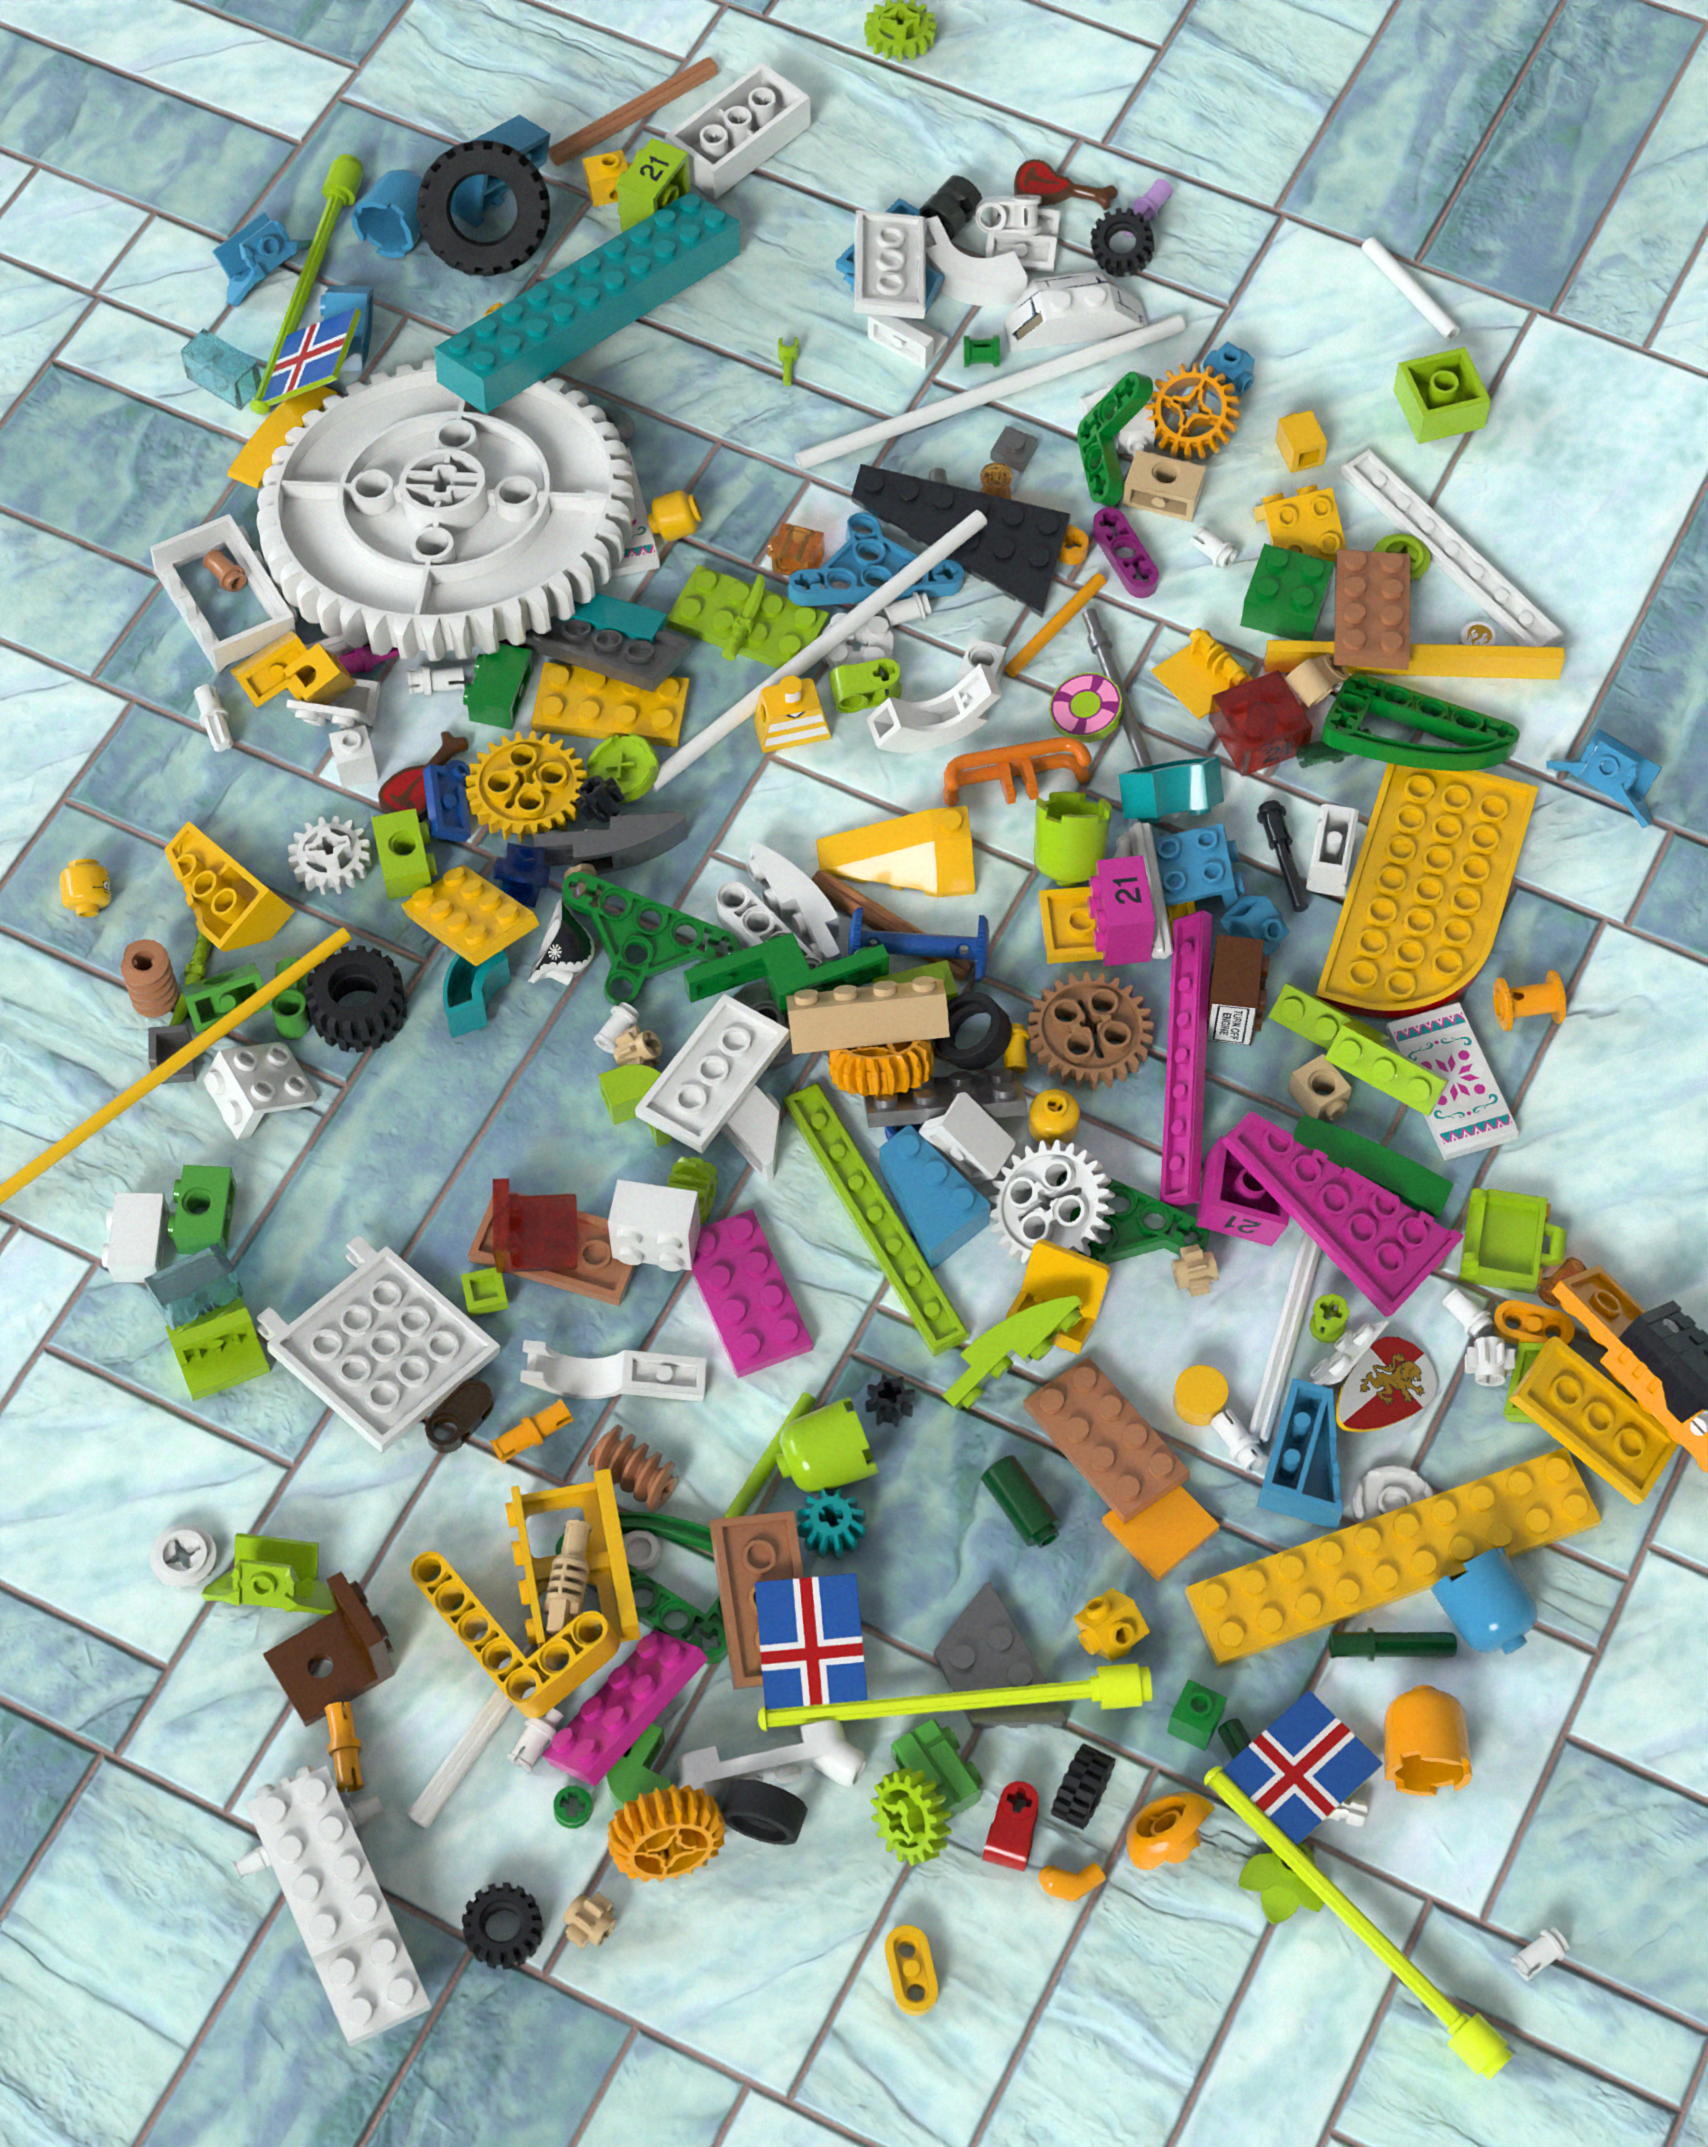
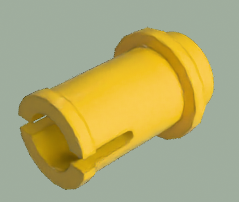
(1015, 1054)

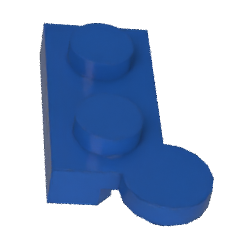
(447, 800)

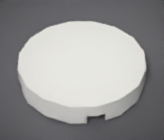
(1383, 1481)

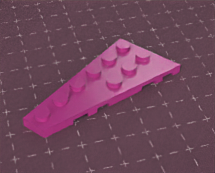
(1352, 1219)

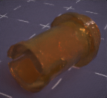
(1569, 1268)

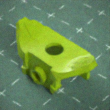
(273, 1575)

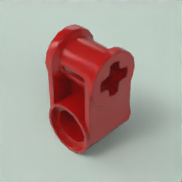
(1012, 1832)

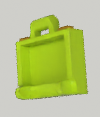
(1506, 1240)

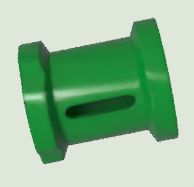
(981, 351)

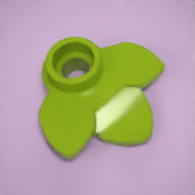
(1279, 1886)

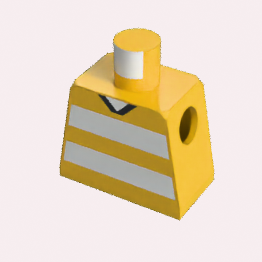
(790, 715)

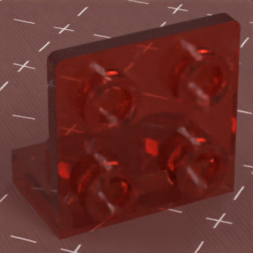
(533, 1230)

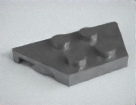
(989, 1653)

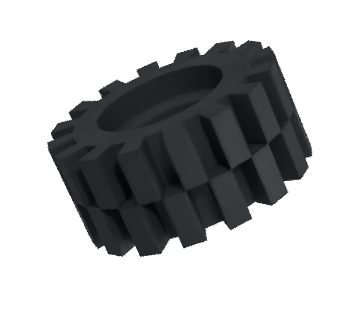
(1122, 222)
(1083, 1786)
(508, 1951)

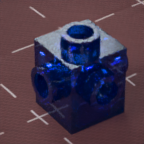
(522, 873)

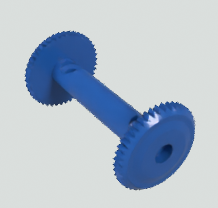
(924, 944)

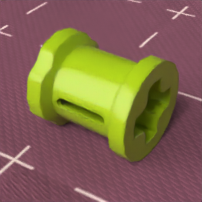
(1322, 1310)

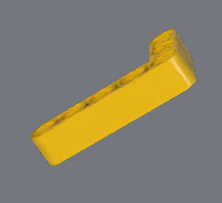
(497, 1646)

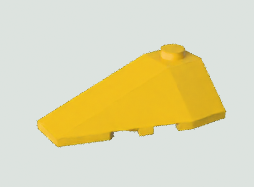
(913, 851)

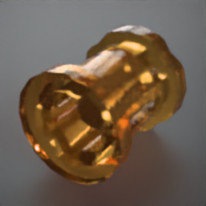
(996, 480)

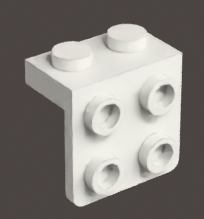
(350, 710)
(256, 1082)

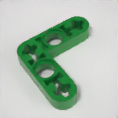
(1097, 433)

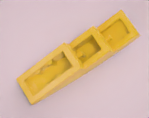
(258, 451)

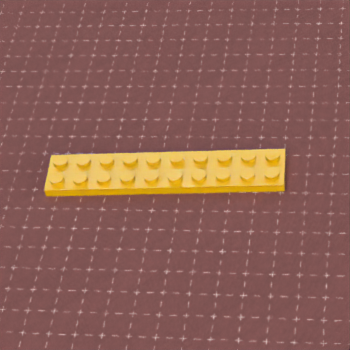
(1390, 1556)

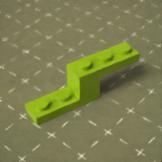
(1358, 1049)

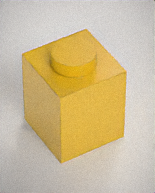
(1301, 441)

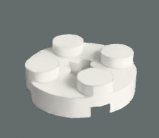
(873, 634)

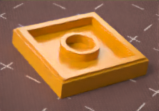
(1164, 1532)

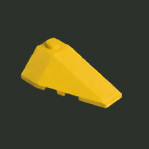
(226, 898)

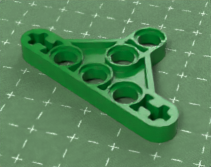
(625, 929)
(1132, 1235)

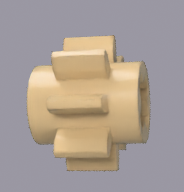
(637, 1048)
(1195, 1270)
(590, 1920)

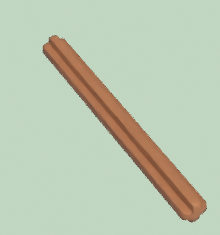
(632, 111)

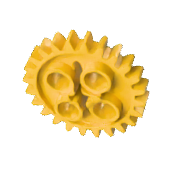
(525, 786)

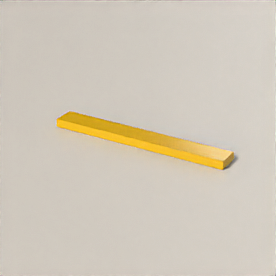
(1434, 660)

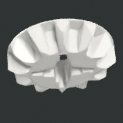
(165, 1550)

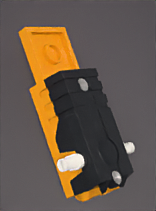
(1650, 1353)

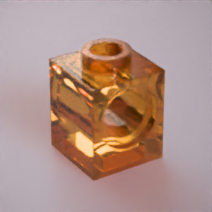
(795, 549)

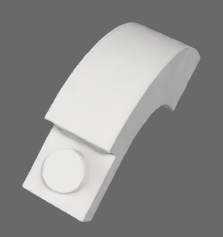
(972, 279)
(936, 722)

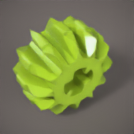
(696, 1176)

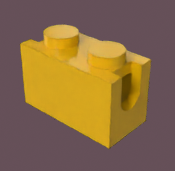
(318, 676)

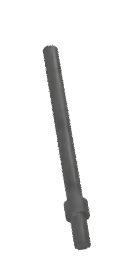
(1100, 645)

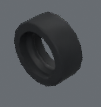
(994, 1042)
(763, 1812)

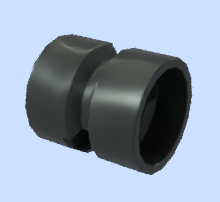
(953, 204)

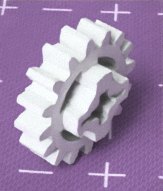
(329, 855)

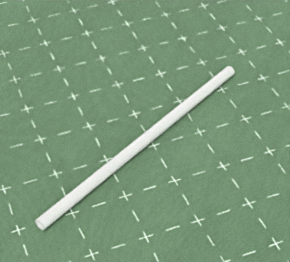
(989, 392)
(821, 646)

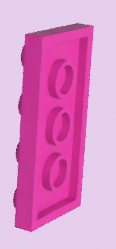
(747, 1295)
(624, 1707)

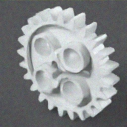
(1040, 1173)

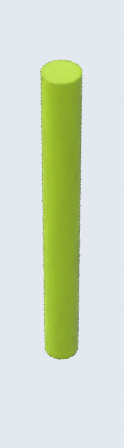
(767, 1461)

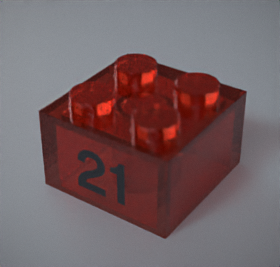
(1259, 722)

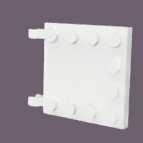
(380, 1346)

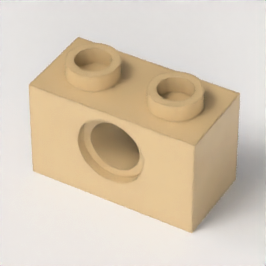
(1164, 485)

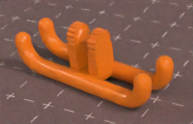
(1014, 762)

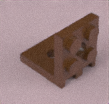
(348, 1639)

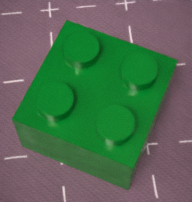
(1287, 593)

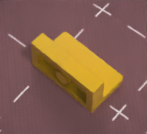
(263, 672)

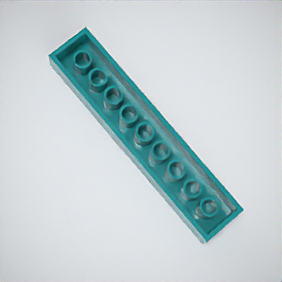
(586, 302)

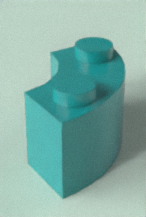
(1171, 788)
(470, 989)

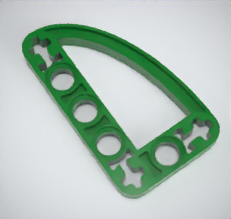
(1489, 738)
(664, 1599)

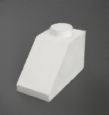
(756, 1131)

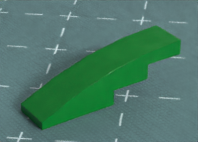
(1395, 1173)

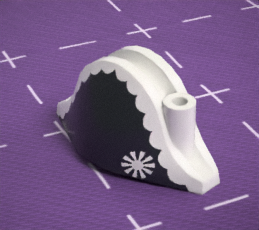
(565, 948)

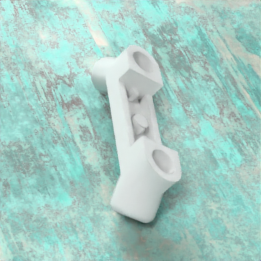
(821, 1749)

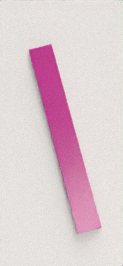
(1186, 1060)

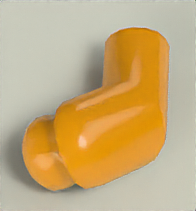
(1070, 1885)

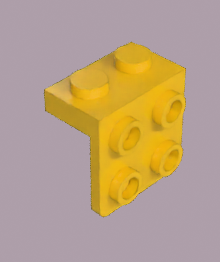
(1304, 522)
(1061, 1273)

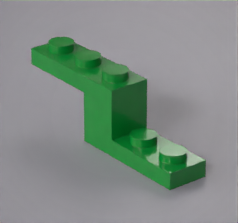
(783, 970)

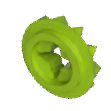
(1401, 543)

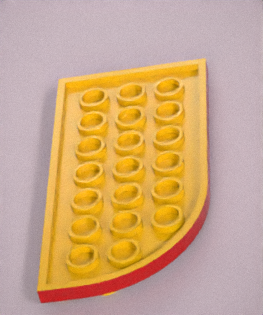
(1426, 891)

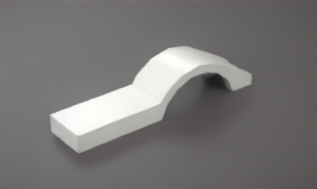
(618, 1374)

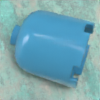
(389, 213)
(1489, 1603)

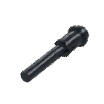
(1272, 816)

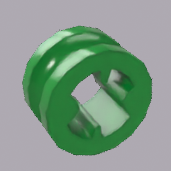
(584, 1801)

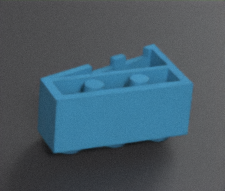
(483, 190)
(933, 1196)
(1304, 1461)

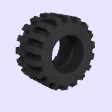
(363, 1024)

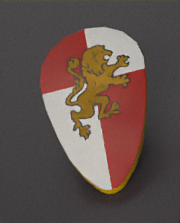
(1385, 1386)

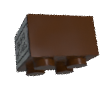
(1237, 990)

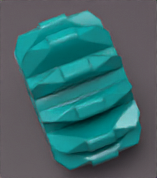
(828, 1538)

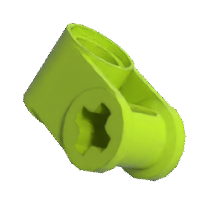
(863, 686)

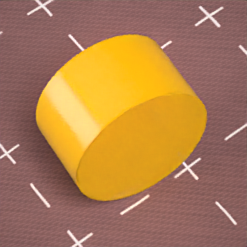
(1200, 1394)

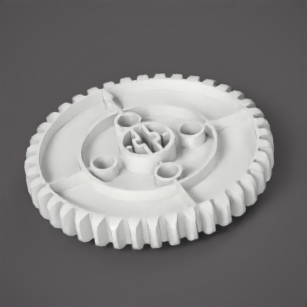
(444, 522)

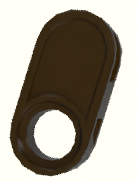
(466, 1409)

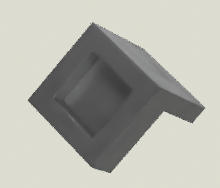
(164, 1043)

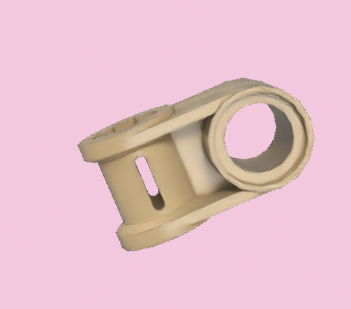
(1316, 678)

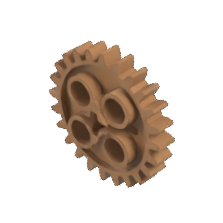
(1123, 1022)

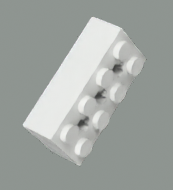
(741, 129)

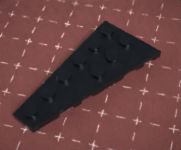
(1012, 552)

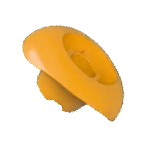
(1167, 1829)

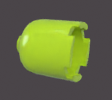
(1070, 836)
(825, 1449)

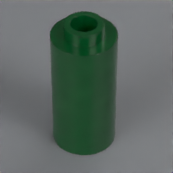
(1022, 1502)

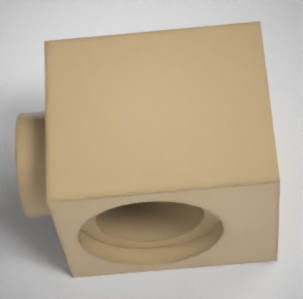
(1320, 1075)

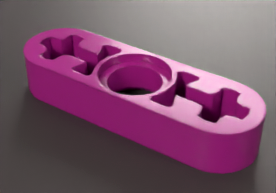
(1125, 567)

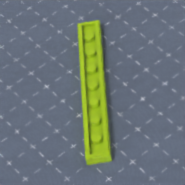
(876, 1219)

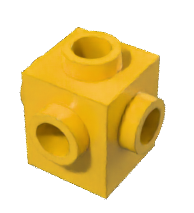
(602, 174)
(1110, 1625)

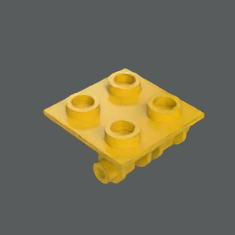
(1200, 672)

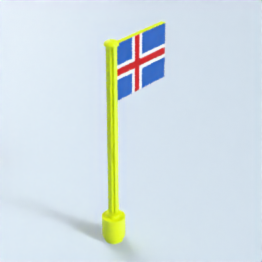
(818, 1668)
(1290, 1786)

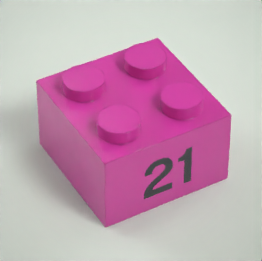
(1121, 911)
(1236, 1201)

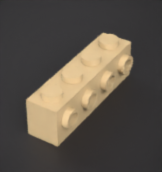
(867, 1015)

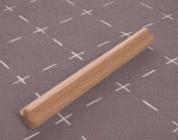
(879, 917)

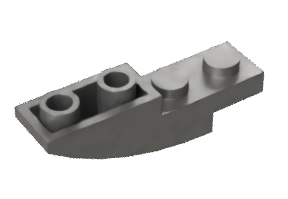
(626, 844)

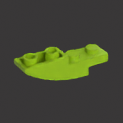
(1023, 1333)

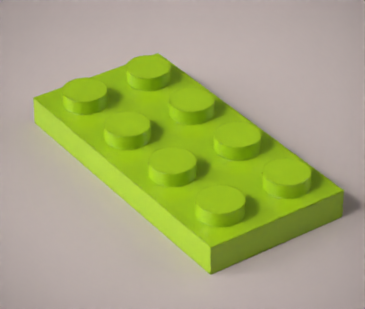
(715, 599)

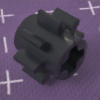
(599, 798)
(900, 1397)

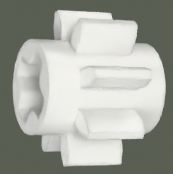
(1490, 1361)

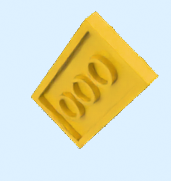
(600, 707)
(469, 914)
(1070, 930)
(1594, 1420)

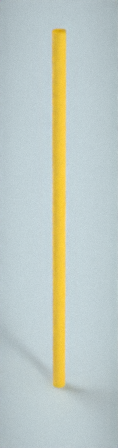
(173, 1064)

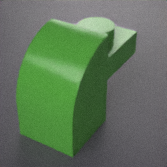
(633, 1773)

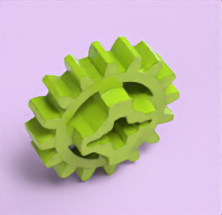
(900, 29)
(911, 1816)

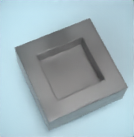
(1014, 448)

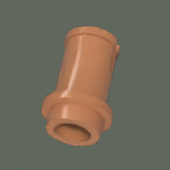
(230, 576)

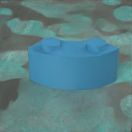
(344, 298)

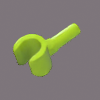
(788, 355)

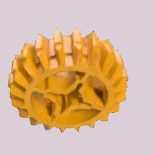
(1178, 404)
(882, 1067)
(666, 1833)

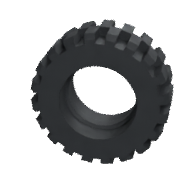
(435, 208)

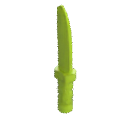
(744, 623)
(194, 972)

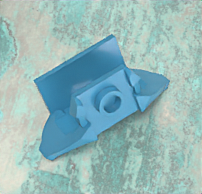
(254, 254)
(1615, 771)

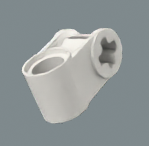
(1011, 214)

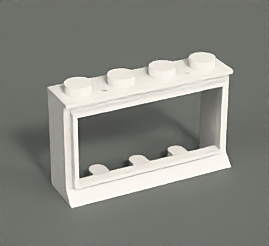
(196, 544)

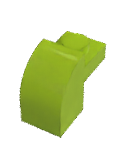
(623, 1091)

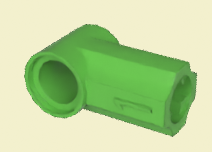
(291, 1001)

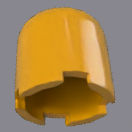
(1426, 1742)

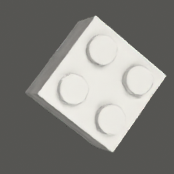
(654, 1225)

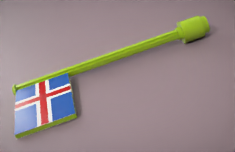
(315, 353)

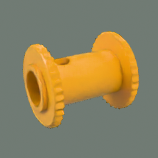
(1529, 1000)

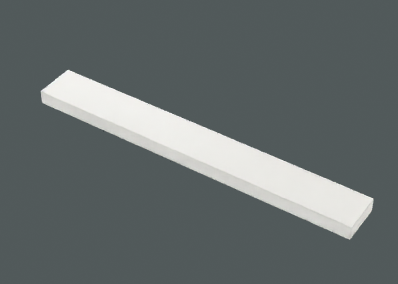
(1451, 552)

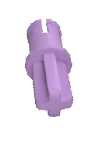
(1152, 201)

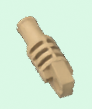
(568, 1577)

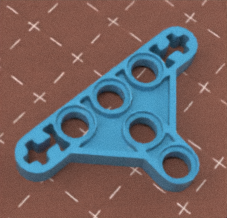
(855, 571)

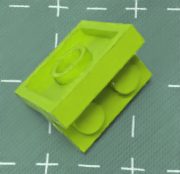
(218, 1350)

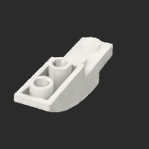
(796, 899)

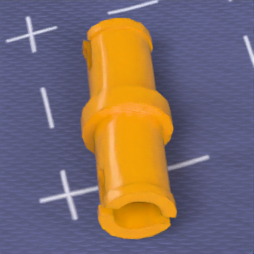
(531, 1431)
(344, 1747)

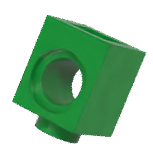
(1196, 1715)

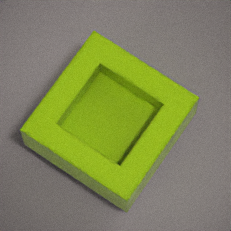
(484, 1291)

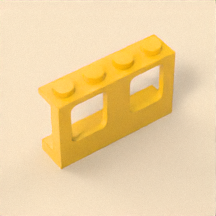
(604, 1553)

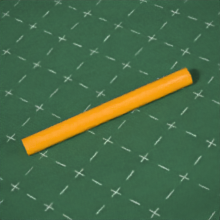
(1052, 628)

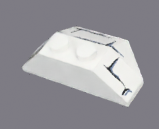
(1071, 311)

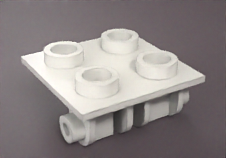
(1350, 1348)

